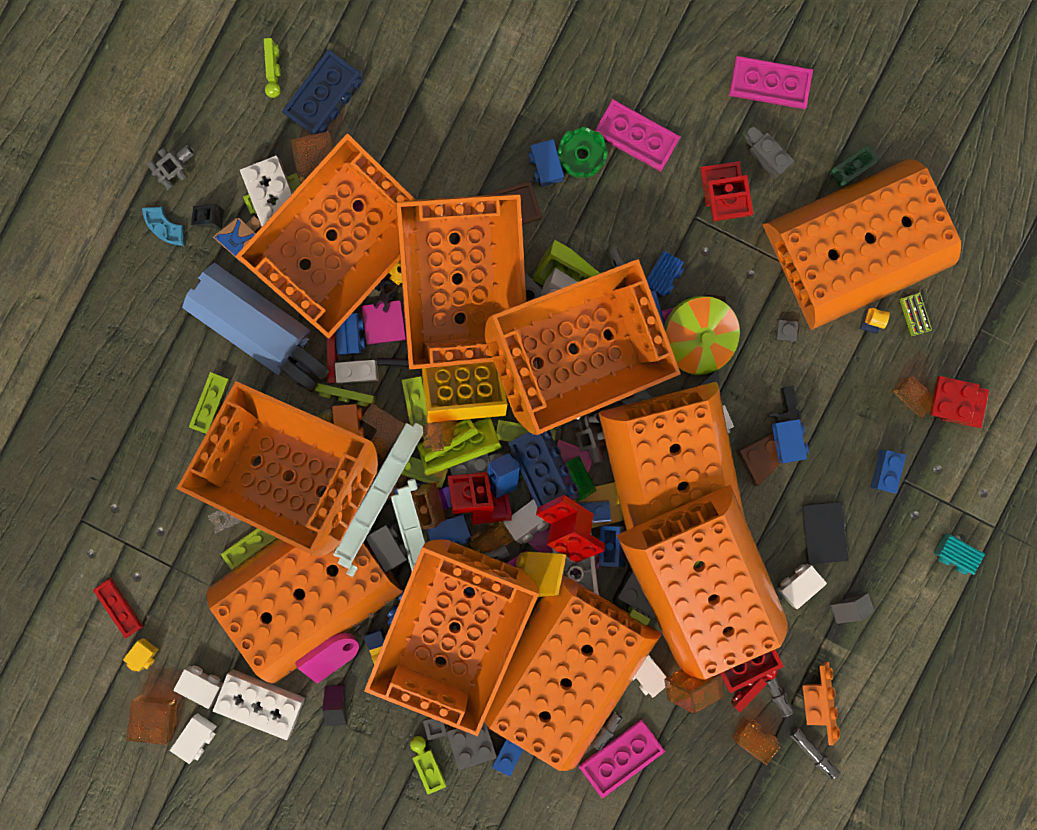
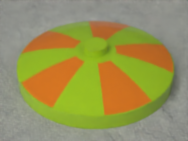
(702, 334)

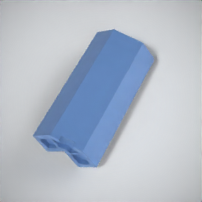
(245, 317)

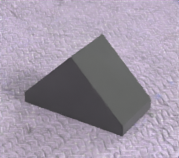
(852, 609)

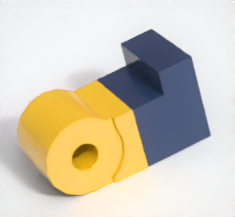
(873, 320)
(375, 641)

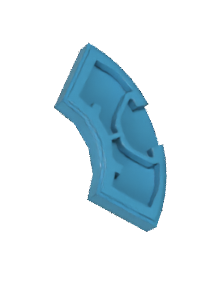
(162, 227)

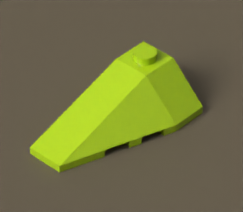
(564, 260)

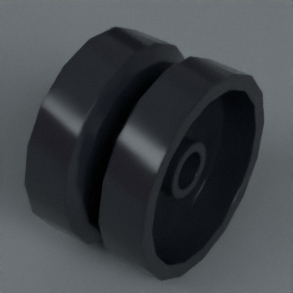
(303, 368)

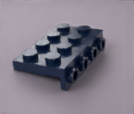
(323, 94)
(543, 467)

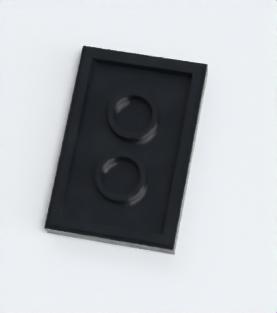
(824, 533)

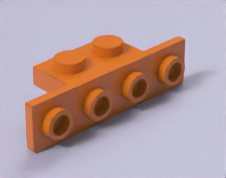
(820, 703)

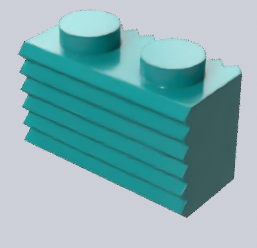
(959, 554)

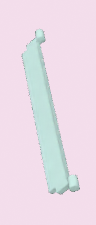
(377, 496)
(409, 523)

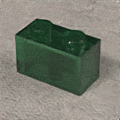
(854, 166)

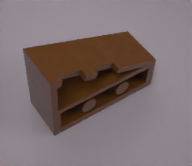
(759, 458)

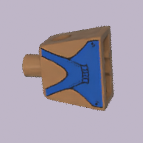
(237, 234)

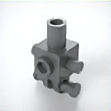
(171, 165)
(590, 436)

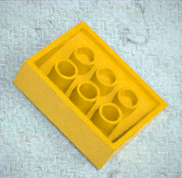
(463, 392)

